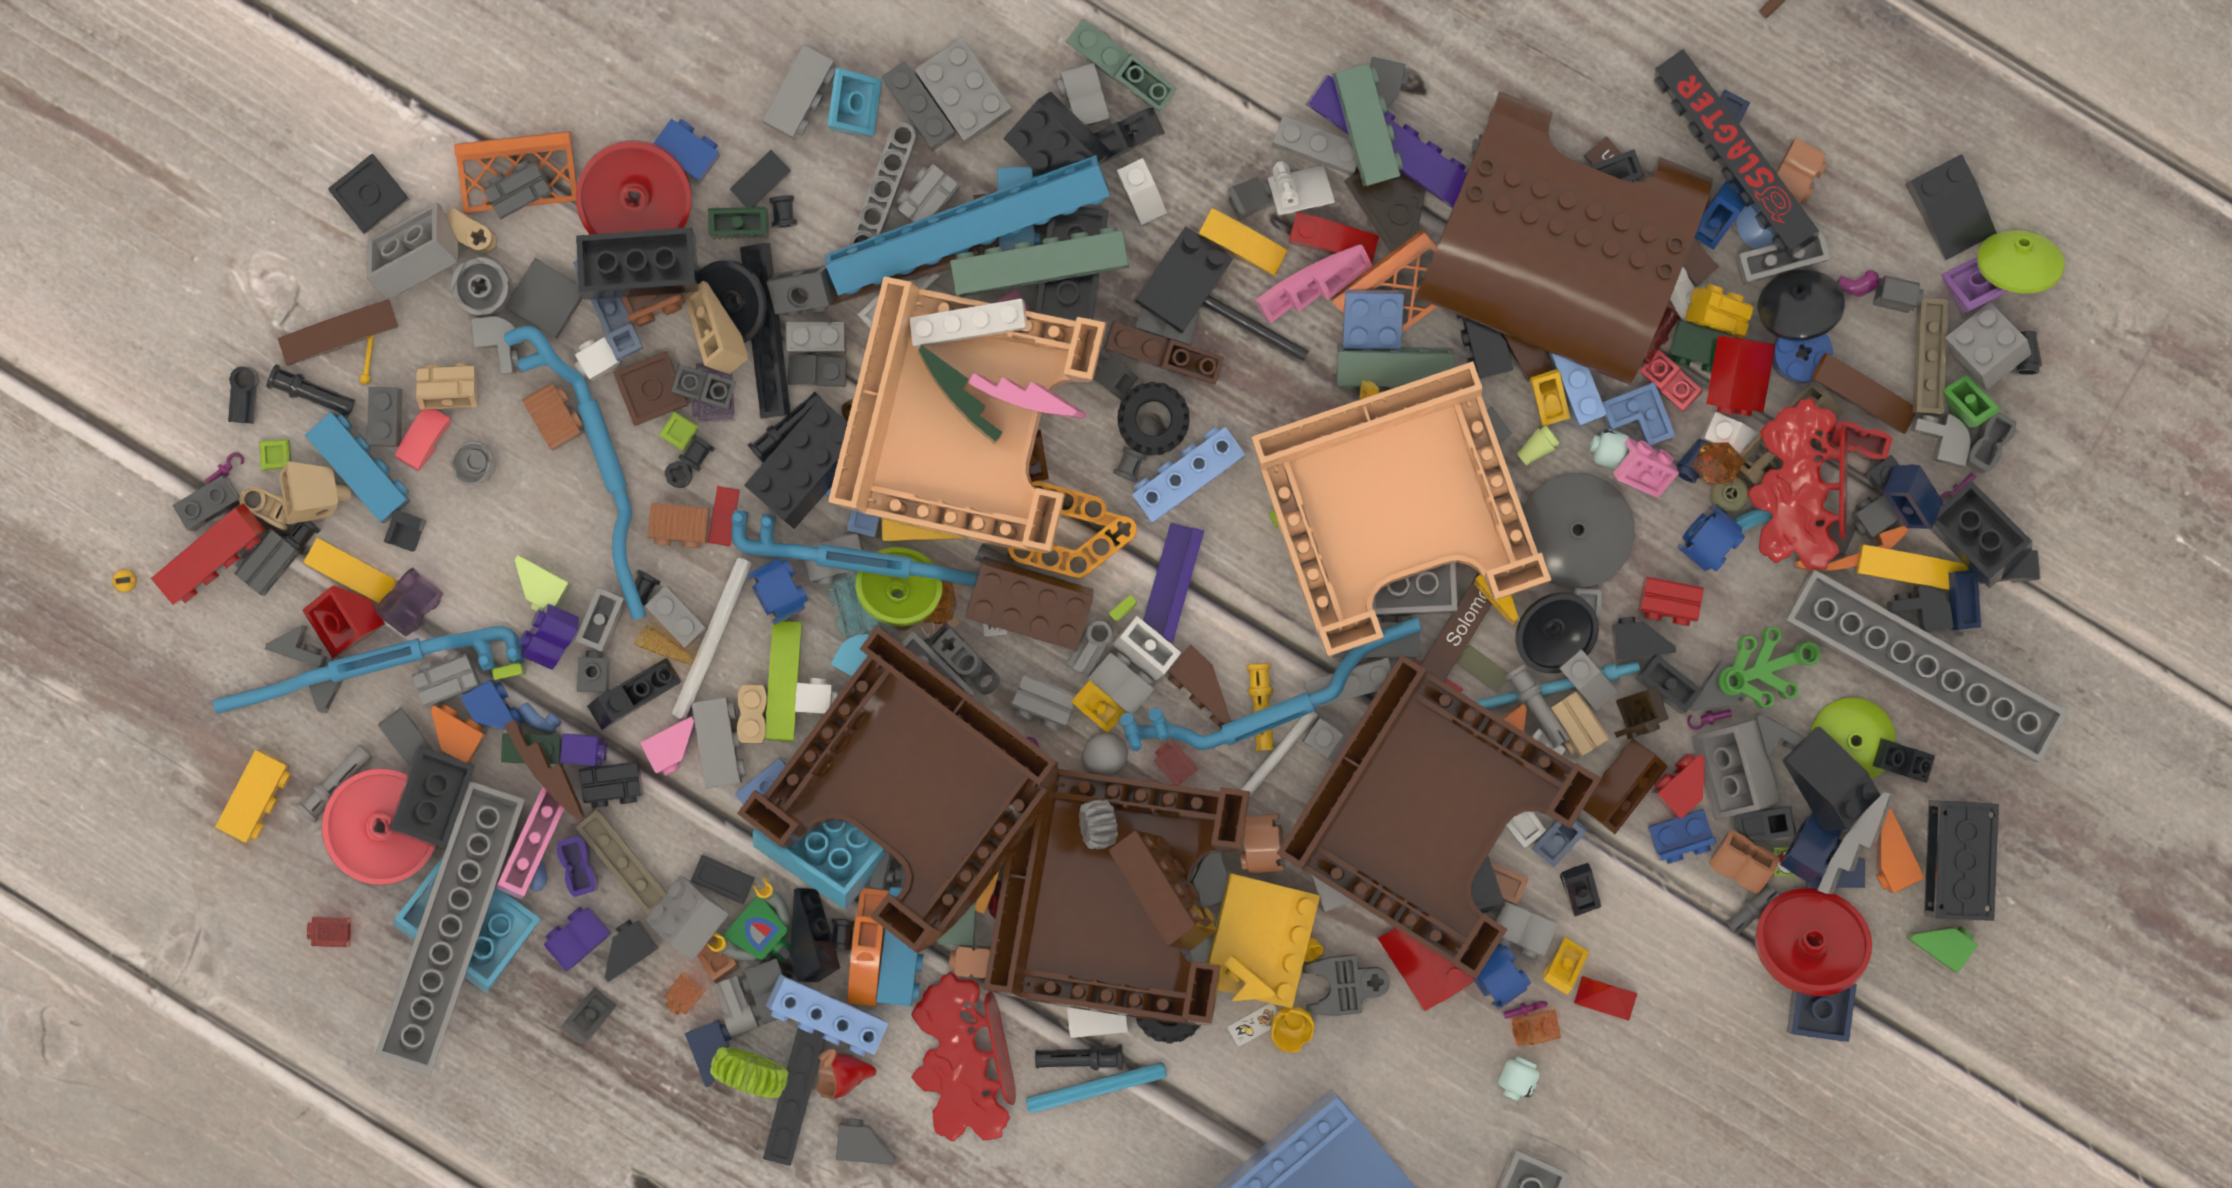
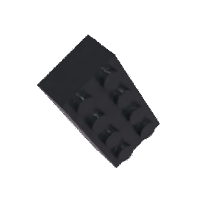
(637, 263)
(1075, 295)
(802, 465)

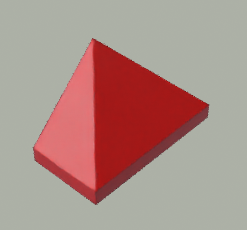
(1605, 998)

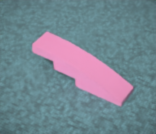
(1321, 278)
(1033, 398)

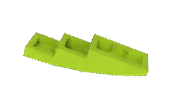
(783, 681)

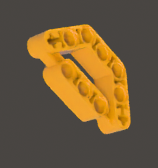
(1085, 551)

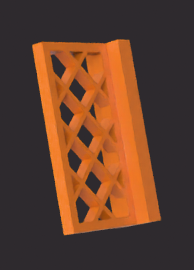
(515, 146)
(1390, 266)

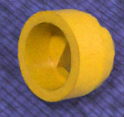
(124, 587)
(1315, 952)

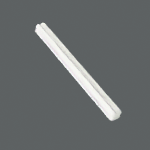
(711, 638)

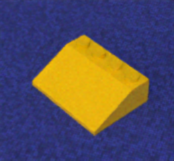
(1266, 931)

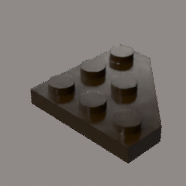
(1390, 206)

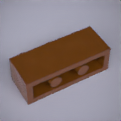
(1624, 786)

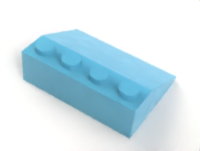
(830, 858)
(501, 936)

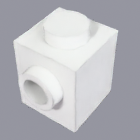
(595, 359)
(815, 696)

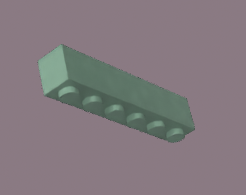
(1039, 263)

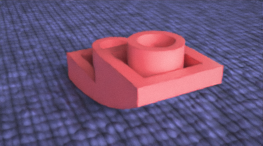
(1671, 381)
(420, 438)

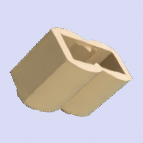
(752, 721)

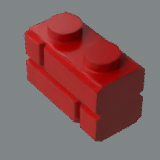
(1670, 600)

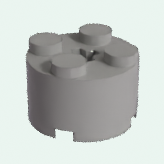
(477, 271)

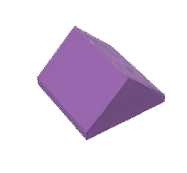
(1969, 286)

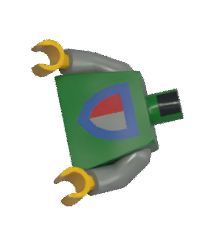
(757, 929)

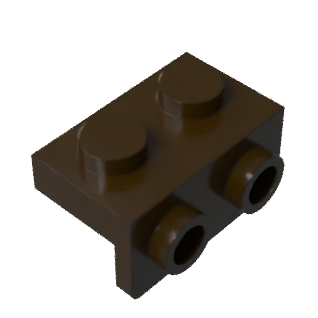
(1641, 713)

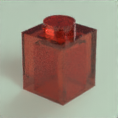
(1174, 763)
(329, 931)

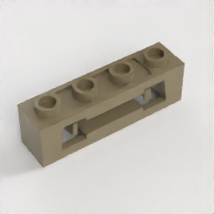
(1753, 472)

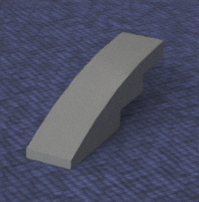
(1863, 833)

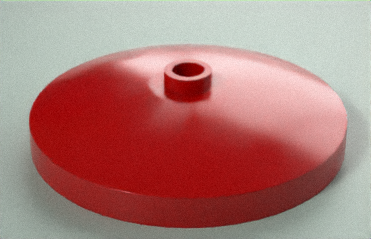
(634, 166)
(1813, 942)

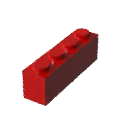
(208, 554)

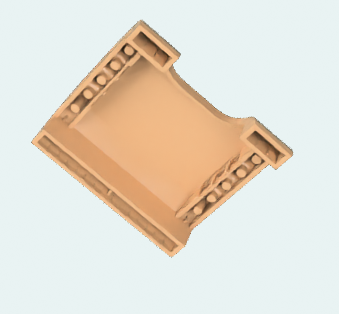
(920, 460)
(1392, 494)

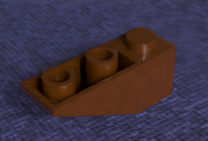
(1199, 678)

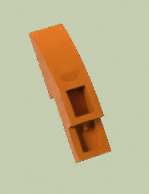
(866, 950)

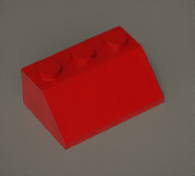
(1424, 971)

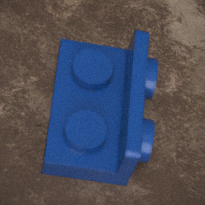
(1681, 836)

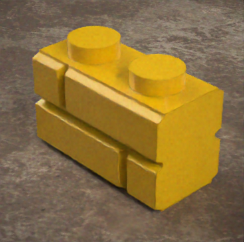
(1719, 311)

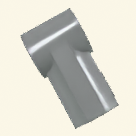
(1089, 649)
(737, 1011)

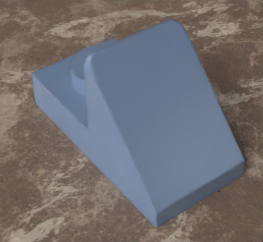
(1558, 841)

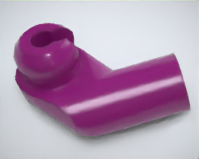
(1861, 286)

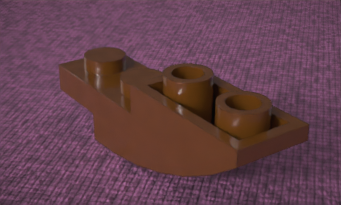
(1163, 353)

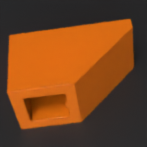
(455, 735)

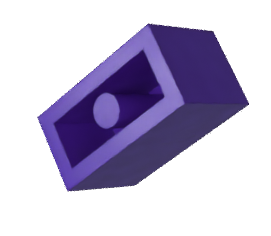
(583, 749)

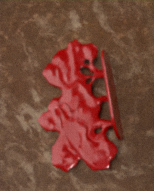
(1797, 491)
(958, 1066)

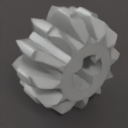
(1098, 824)

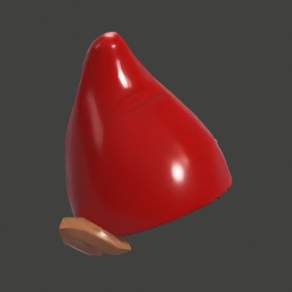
(841, 1073)

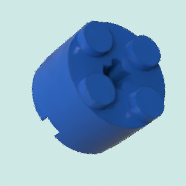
(1796, 369)
(1711, 538)
(777, 590)
(1502, 978)

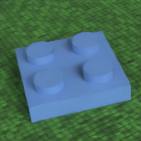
(1373, 319)

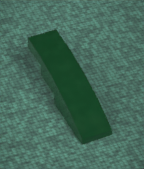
(952, 385)

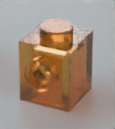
(1718, 463)
(683, 994)

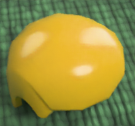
(1292, 1029)

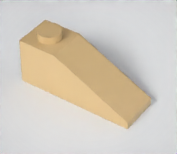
(715, 332)

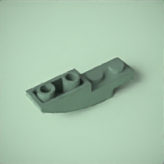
(1121, 65)

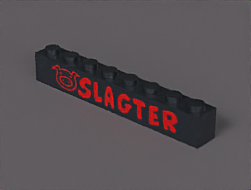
(1736, 154)

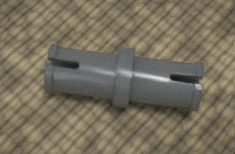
(1752, 909)

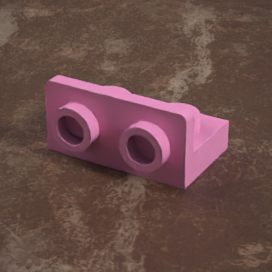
(1646, 468)

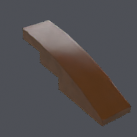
(337, 332)
(1864, 393)
(551, 778)

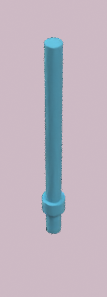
(1610, 671)

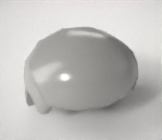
(473, 463)
(1105, 754)

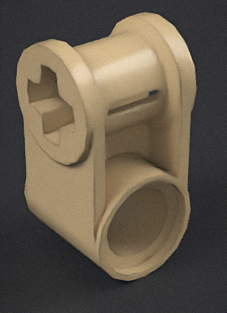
(467, 231)
(268, 509)

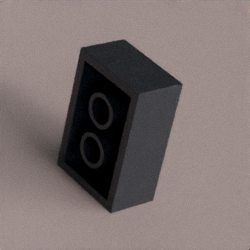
(1053, 137)
(1981, 534)
(431, 798)

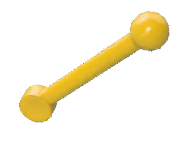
(365, 378)

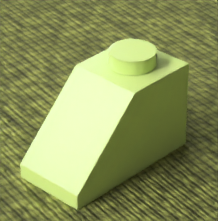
(540, 585)

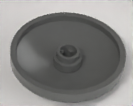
(1605, 534)

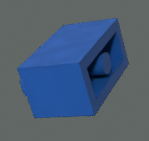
(693, 153)

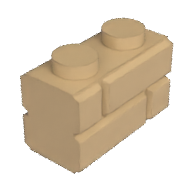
(447, 386)
(1579, 724)

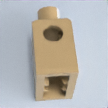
(310, 492)

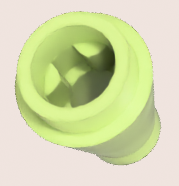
(1538, 445)

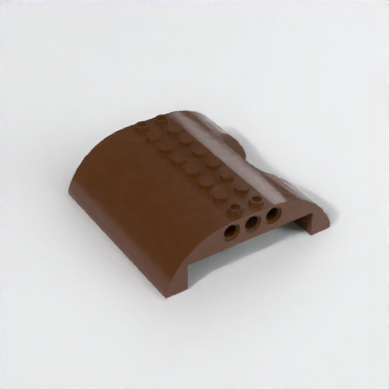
(1562, 246)
(918, 776)
(1422, 806)
(1073, 923)

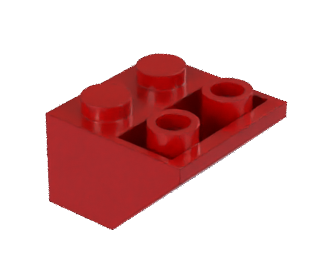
(1682, 788)

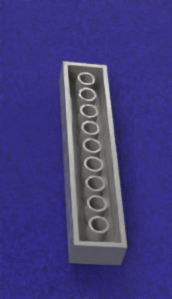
(1925, 666)
(449, 930)

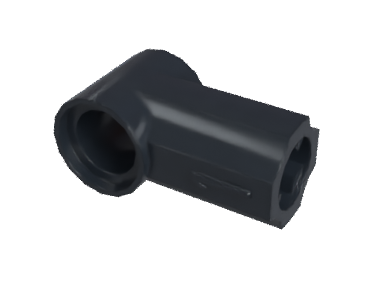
(243, 399)

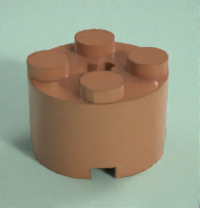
(1262, 843)

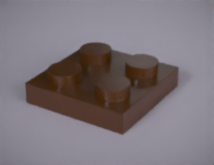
(647, 388)

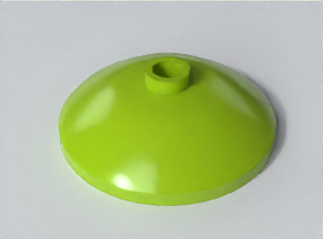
(2021, 261)
(918, 594)
(1861, 718)

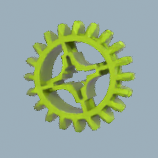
(749, 1072)

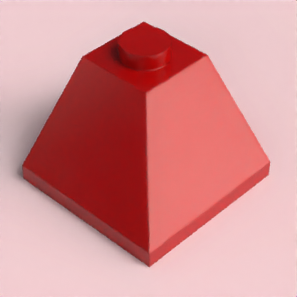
(342, 619)

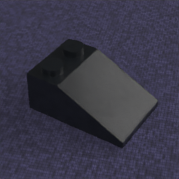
(1952, 207)
(1183, 279)
(1830, 781)

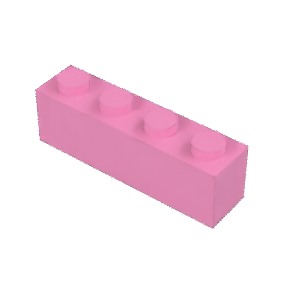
(530, 845)

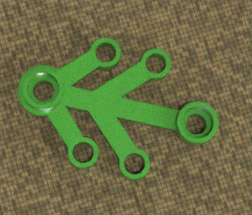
(1763, 669)

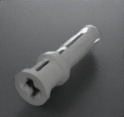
(1531, 695)
(317, 800)

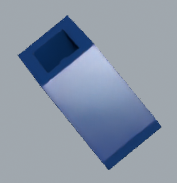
(489, 706)

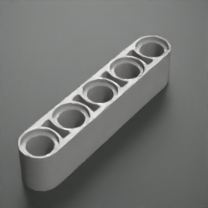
(881, 176)

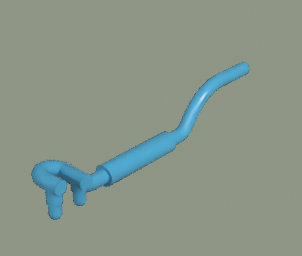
(601, 447)
(840, 556)
(379, 660)
(1267, 717)

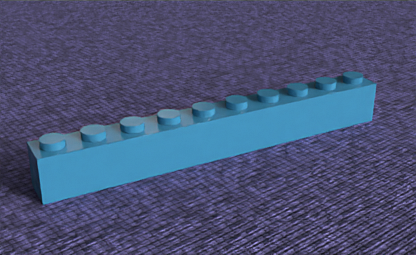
(967, 225)

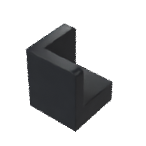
(404, 530)

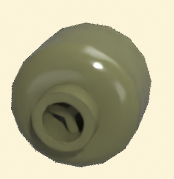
(1719, 498)

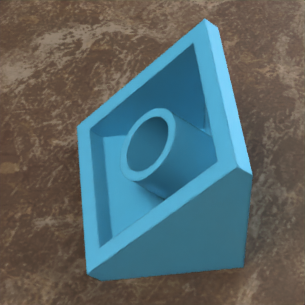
(854, 103)

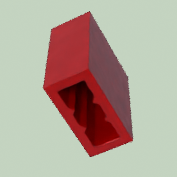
(1740, 375)

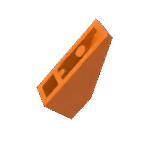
(1895, 858)

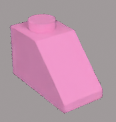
(669, 746)

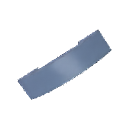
(618, 330)

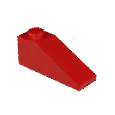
(1330, 236)

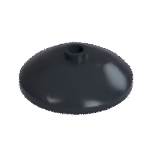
(731, 280)
(1801, 305)
(1573, 628)

